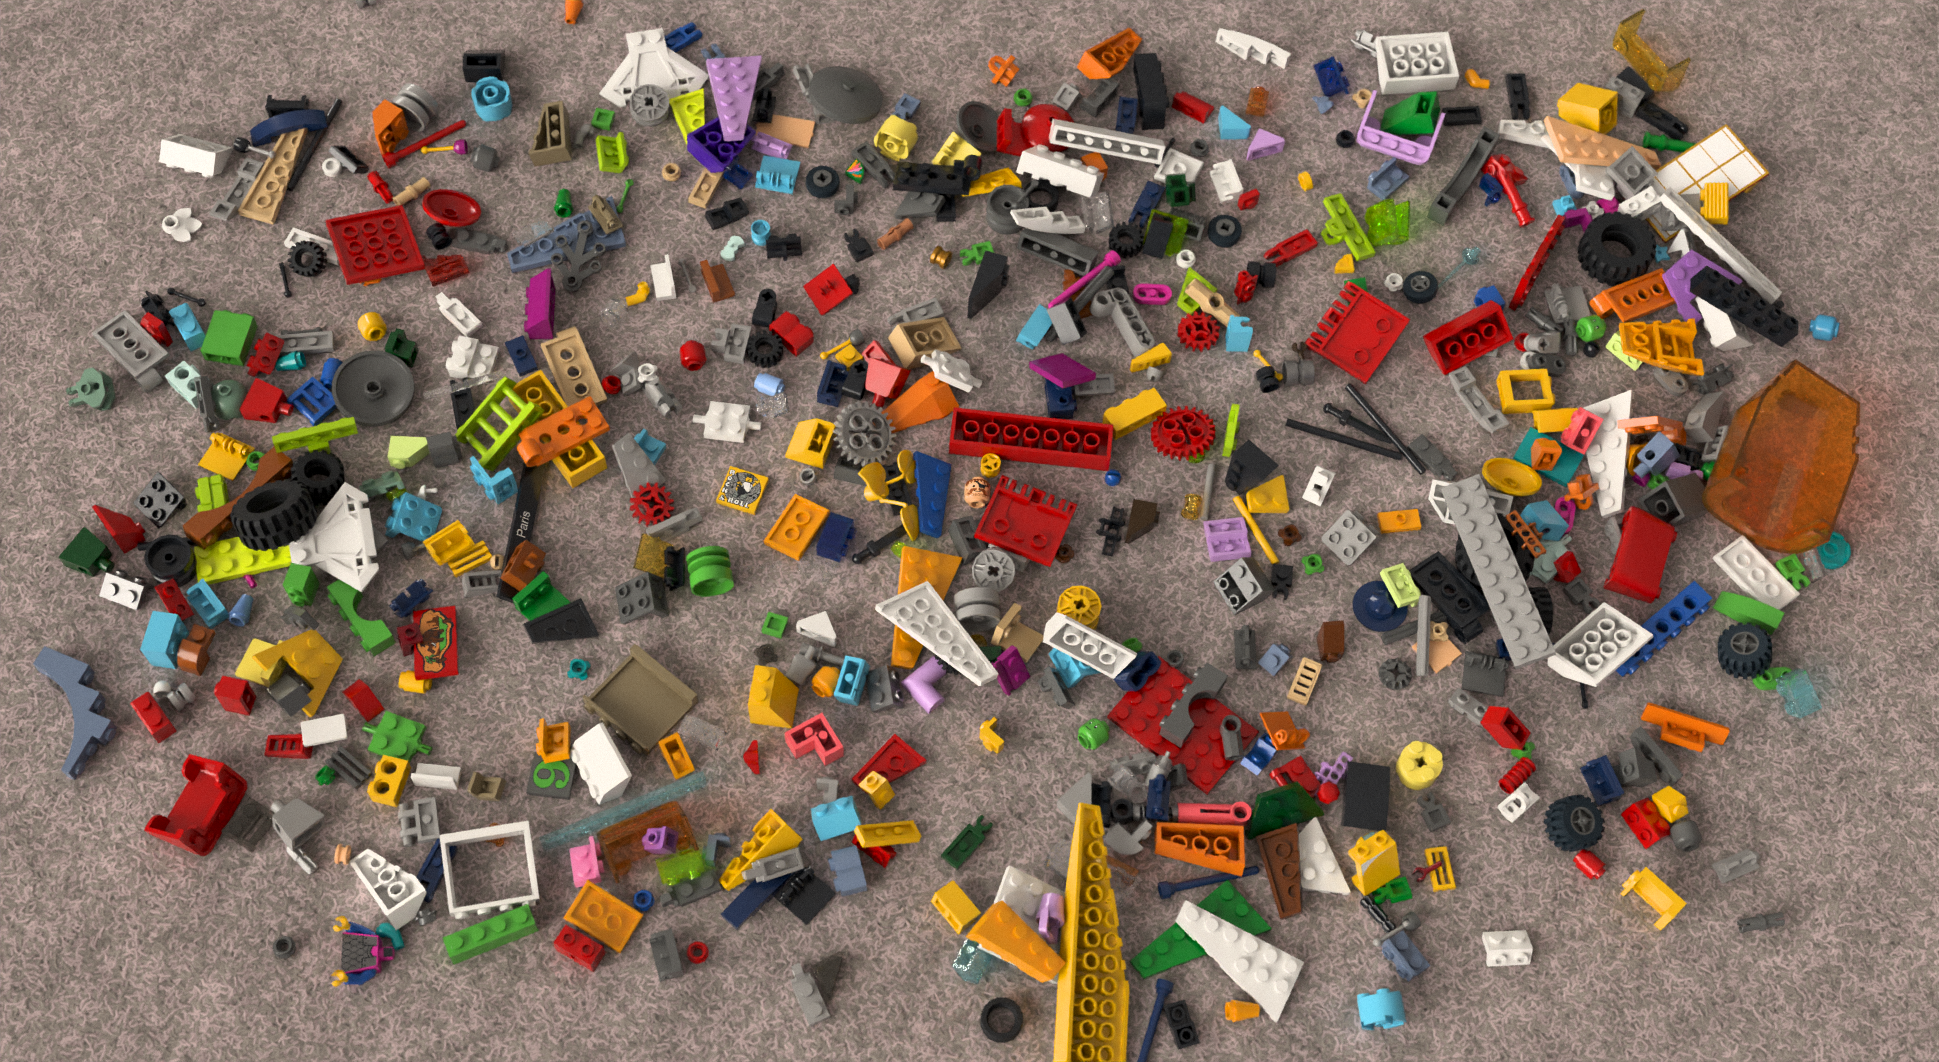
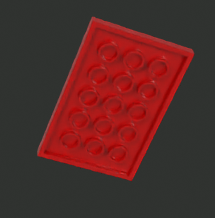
(1203, 751)

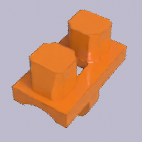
(1006, 72)
(1581, 489)

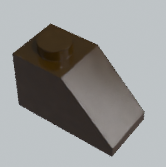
(1141, 519)

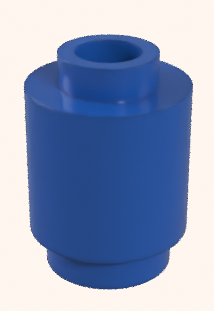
(328, 372)

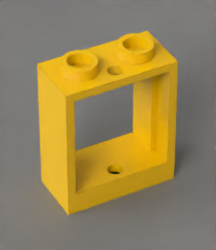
(1512, 406)

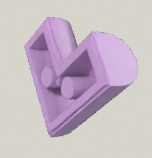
(920, 684)

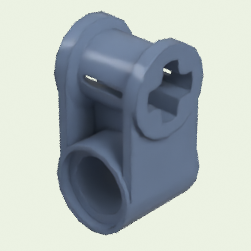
(1569, 180)

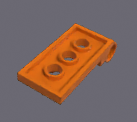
(1613, 299)
(1670, 428)
(537, 453)

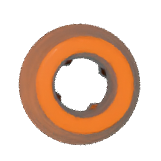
(572, 10)

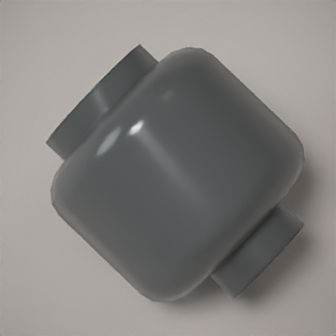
(484, 158)
(1686, 835)

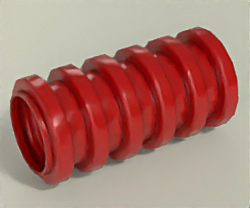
(1517, 775)

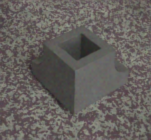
(1634, 769)

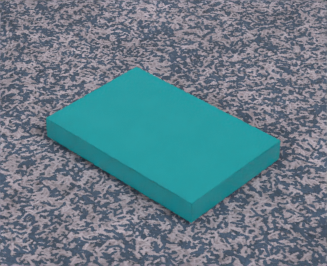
(1565, 465)

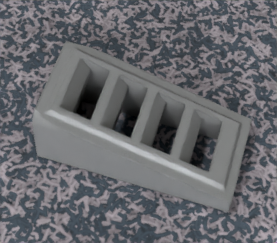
(1709, 453)
(480, 590)

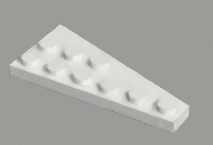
(1610, 452)
(931, 623)
(1251, 962)

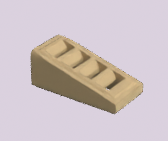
(1311, 670)

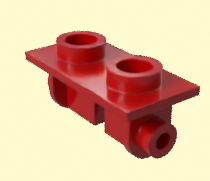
(1245, 287)
(174, 599)
(879, 854)

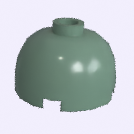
(228, 398)

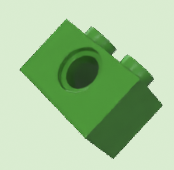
(301, 584)

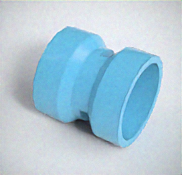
(760, 232)

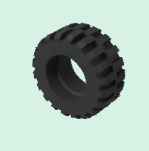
(1621, 229)
(274, 515)
(1523, 557)

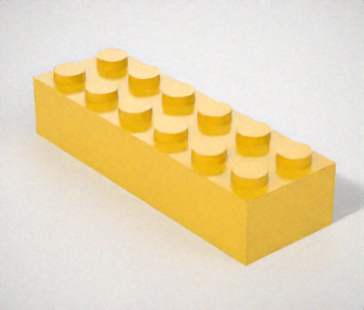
(577, 464)

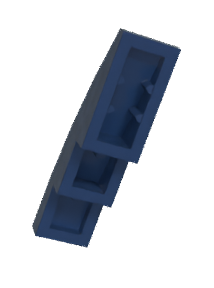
(753, 899)

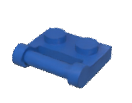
(318, 396)

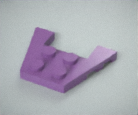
(1678, 281)

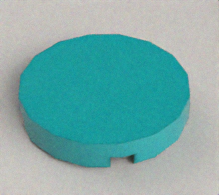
(1836, 553)

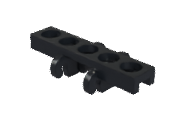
(1109, 536)

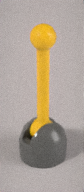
(855, 338)

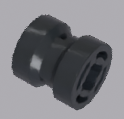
(438, 235)
(1267, 379)

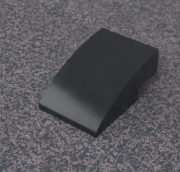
(1366, 796)

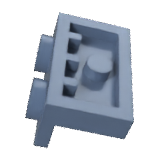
(1387, 179)
(1405, 956)

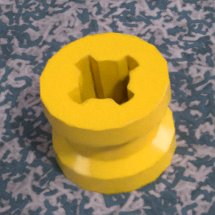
(992, 461)

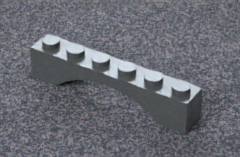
(1465, 175)

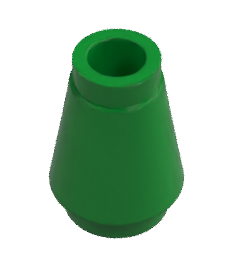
(563, 204)

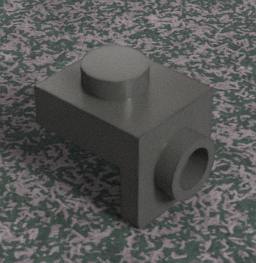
(846, 206)

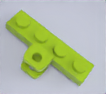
(1345, 227)
(315, 437)

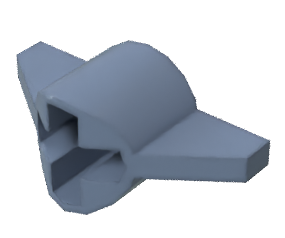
(1323, 103)

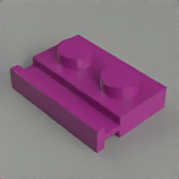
(1011, 670)

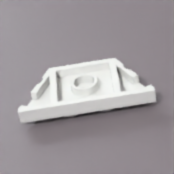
(1317, 862)

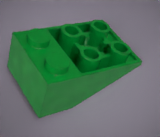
(1413, 115)

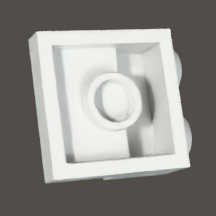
(471, 358)

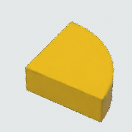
(1345, 265)

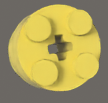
(896, 138)
(1419, 754)

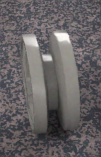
(649, 95)
(996, 557)

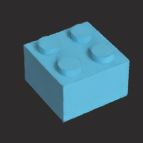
(163, 639)

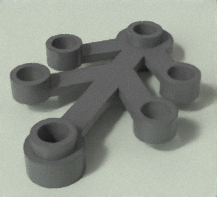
(578, 258)

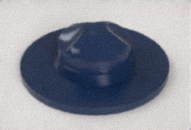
(1377, 608)

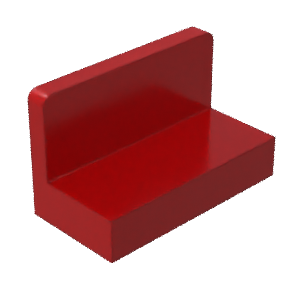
(1192, 106)

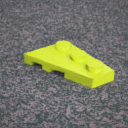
(689, 111)

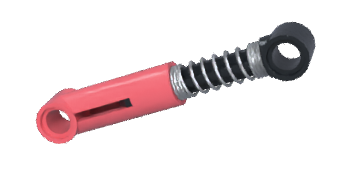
(1187, 813)

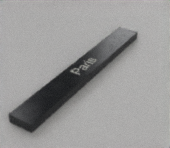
(522, 520)

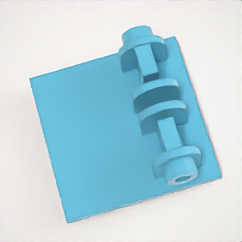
(777, 174)

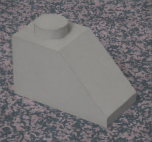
(1076, 794)

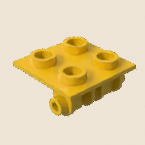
(225, 455)

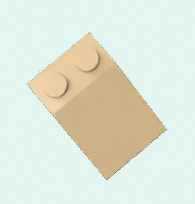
(921, 338)

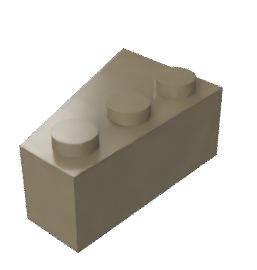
(553, 138)

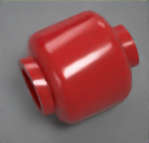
(692, 355)

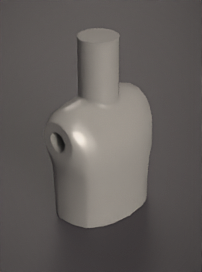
(802, 666)

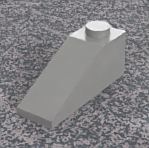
(1704, 418)

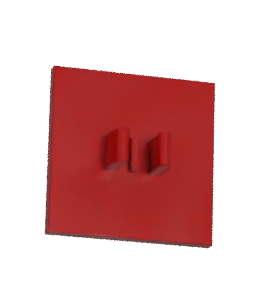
(828, 289)

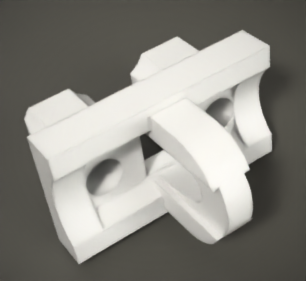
(1323, 478)
(1524, 798)

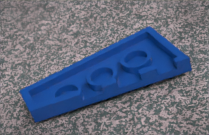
(932, 491)

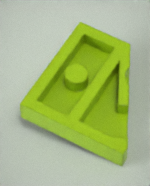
(1185, 302)

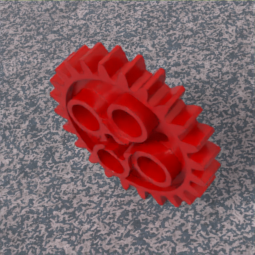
(1172, 440)

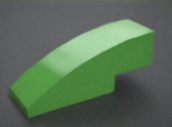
(1748, 610)

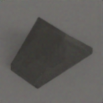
(827, 972)

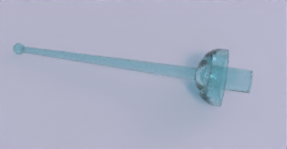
(1469, 256)

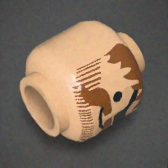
(977, 492)

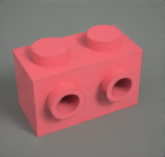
(1581, 430)

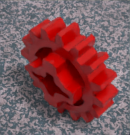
(1198, 331)
(643, 503)

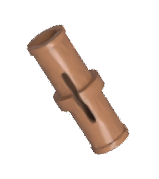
(895, 234)

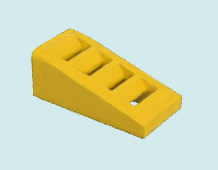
(1154, 357)

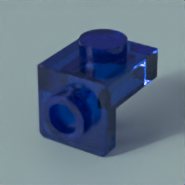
(737, 174)
(1492, 188)

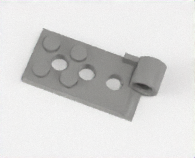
(139, 369)

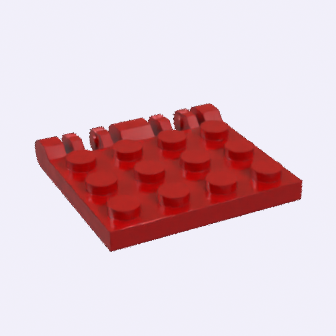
(1360, 334)
(1025, 523)

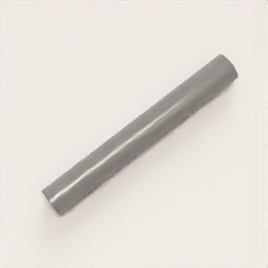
(1208, 492)

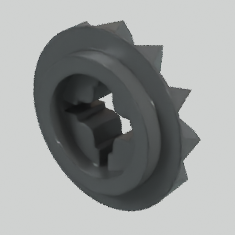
(1388, 678)

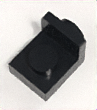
(1118, 280)

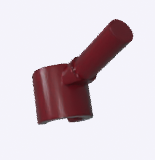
(1424, 871)

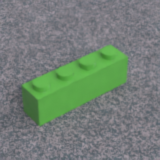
(490, 934)

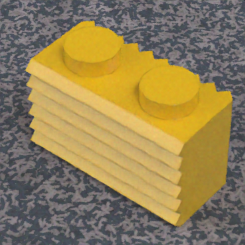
(1716, 203)

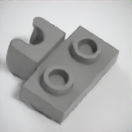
(732, 343)

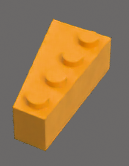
(1016, 942)

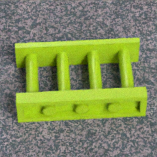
(509, 438)

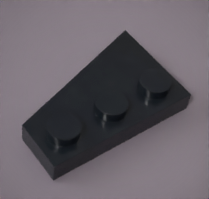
(562, 624)

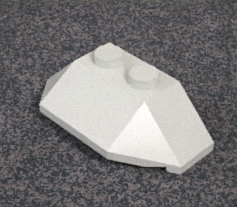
(1500, 501)

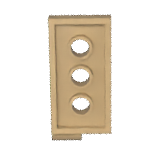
(570, 341)

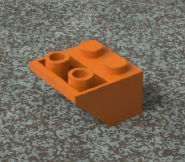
(389, 126)

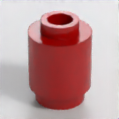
(1589, 864)

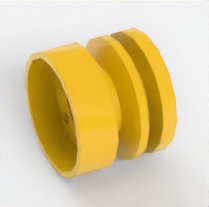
(1081, 597)

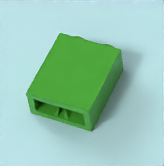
(229, 337)

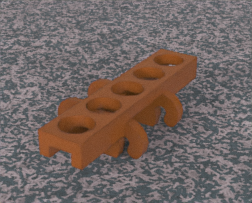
(1534, 542)

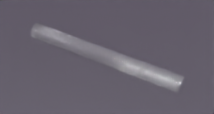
(463, 385)

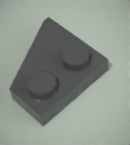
(920, 204)

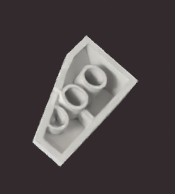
(391, 887)

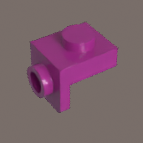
(1577, 217)

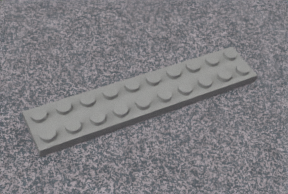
(1498, 572)

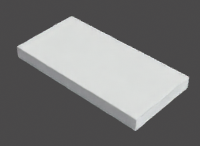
(1755, 574)

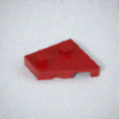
(156, 329)

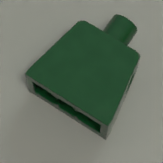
(87, 554)

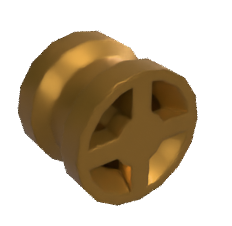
(941, 257)

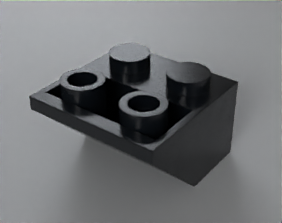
(482, 64)

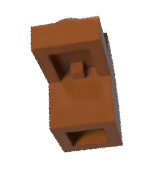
(192, 652)

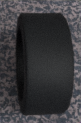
(1044, 185)
(1013, 1007)

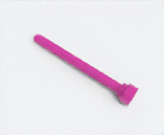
(1111, 259)

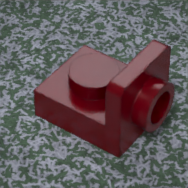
(408, 637)

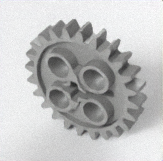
(864, 416)

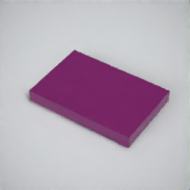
(1062, 370)

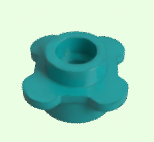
(583, 665)

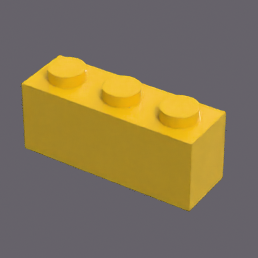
(1134, 412)

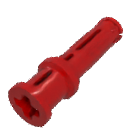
(1519, 207)

